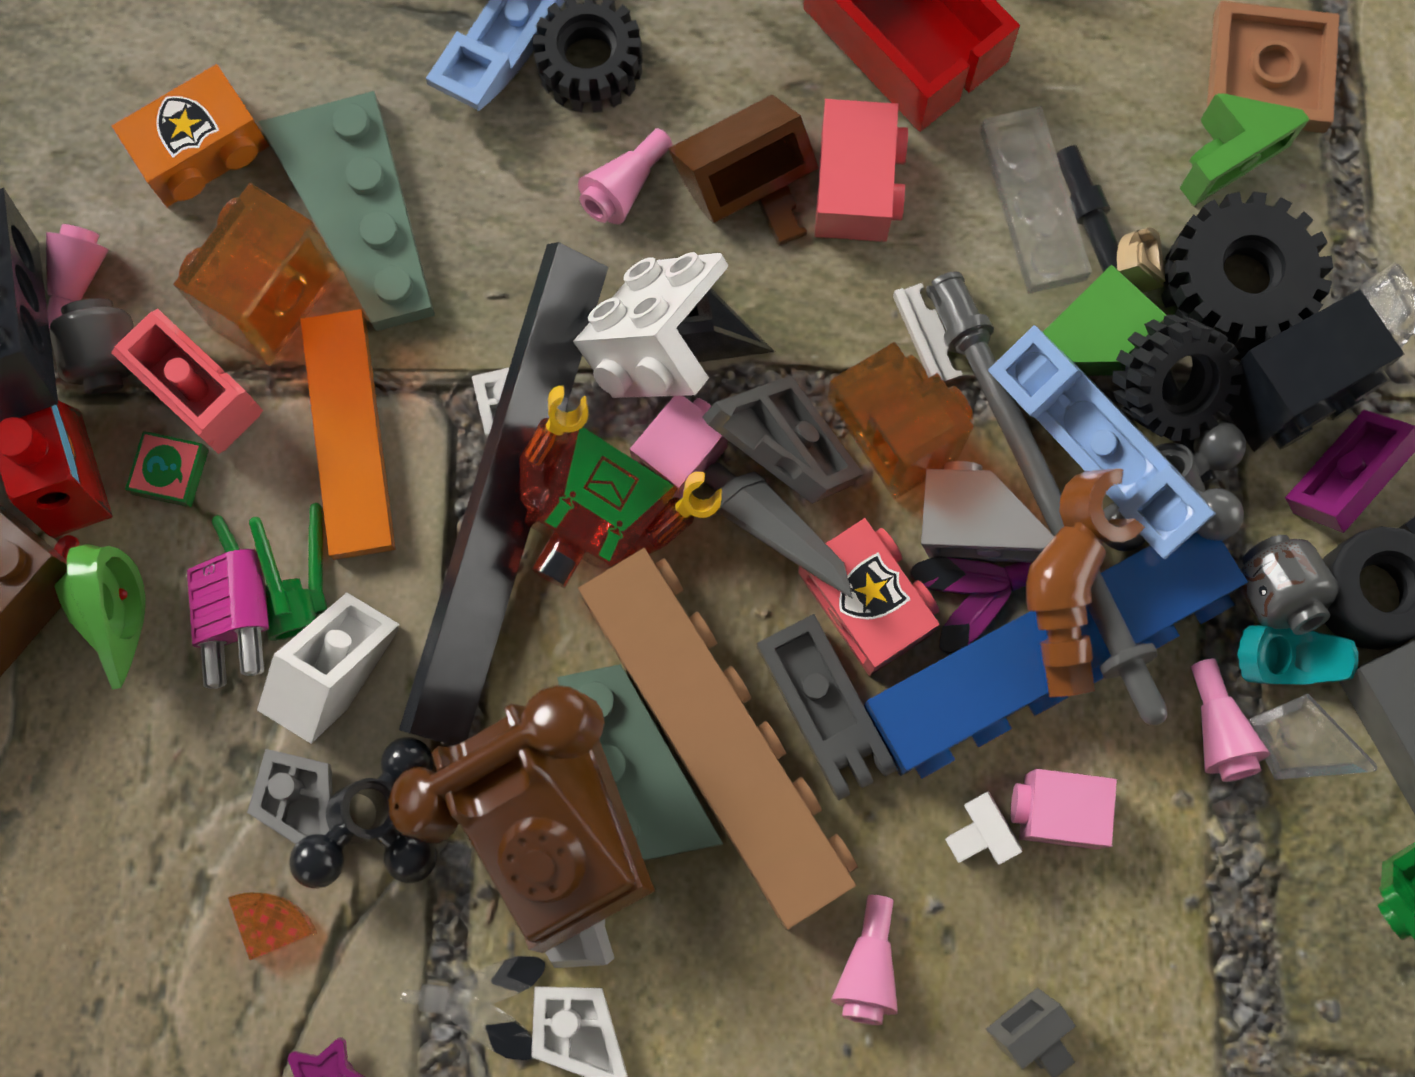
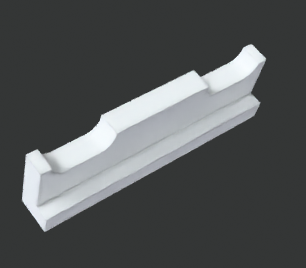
(925, 333)

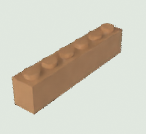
(717, 739)

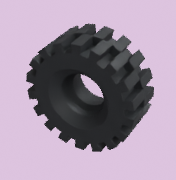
(1269, 236)

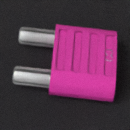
(226, 608)

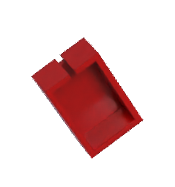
(920, 48)

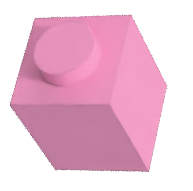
(679, 442)
(1065, 809)

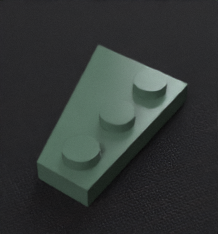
(649, 781)

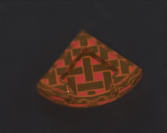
(269, 922)

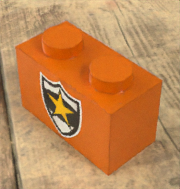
(191, 136)

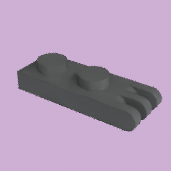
(824, 704)

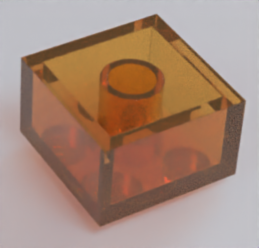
(257, 273)

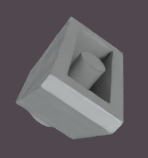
(977, 517)

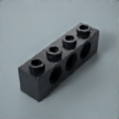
(25, 339)

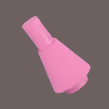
(613, 188)
(71, 265)
(1228, 737)
(868, 978)

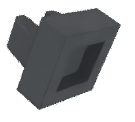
(1034, 1033)

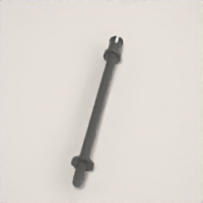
(969, 335)

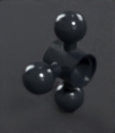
(319, 858)

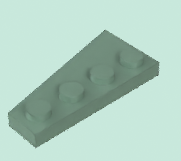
(354, 194)

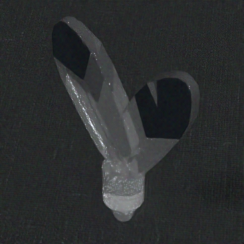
(471, 999)

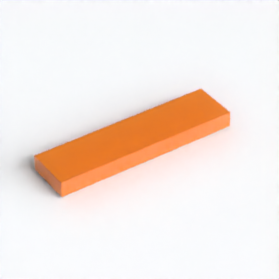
(347, 435)

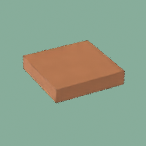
(1276, 58)

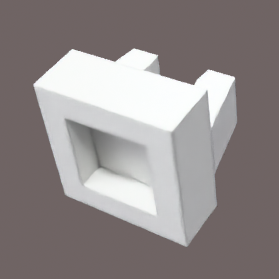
(987, 830)

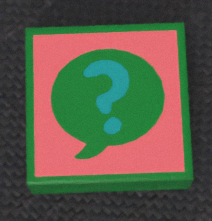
(167, 469)

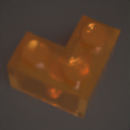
(901, 417)

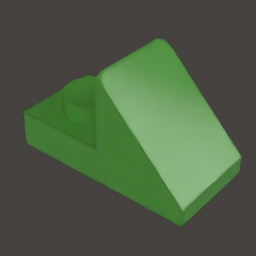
(1244, 137)

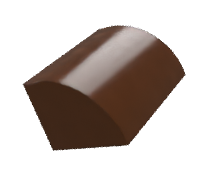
(765, 135)

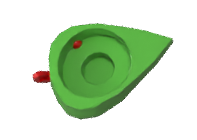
(103, 602)

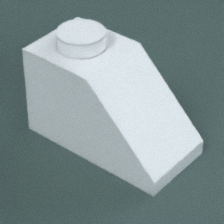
(325, 667)

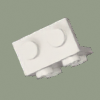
(635, 335)

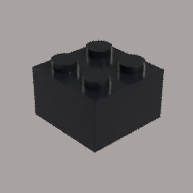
(1312, 372)

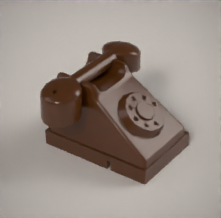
(537, 814)

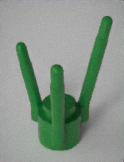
(288, 604)

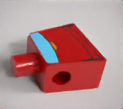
(49, 456)

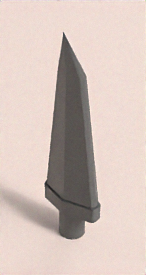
(762, 513)

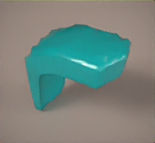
(1286, 658)

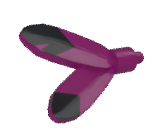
(988, 590)

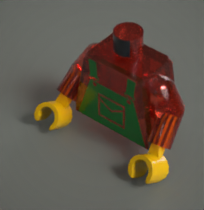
(596, 498)

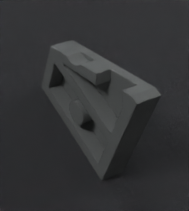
(786, 437)

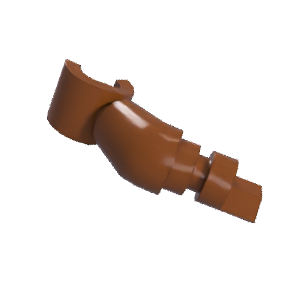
(1063, 578)

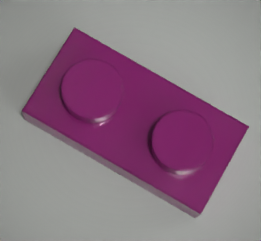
(1353, 470)

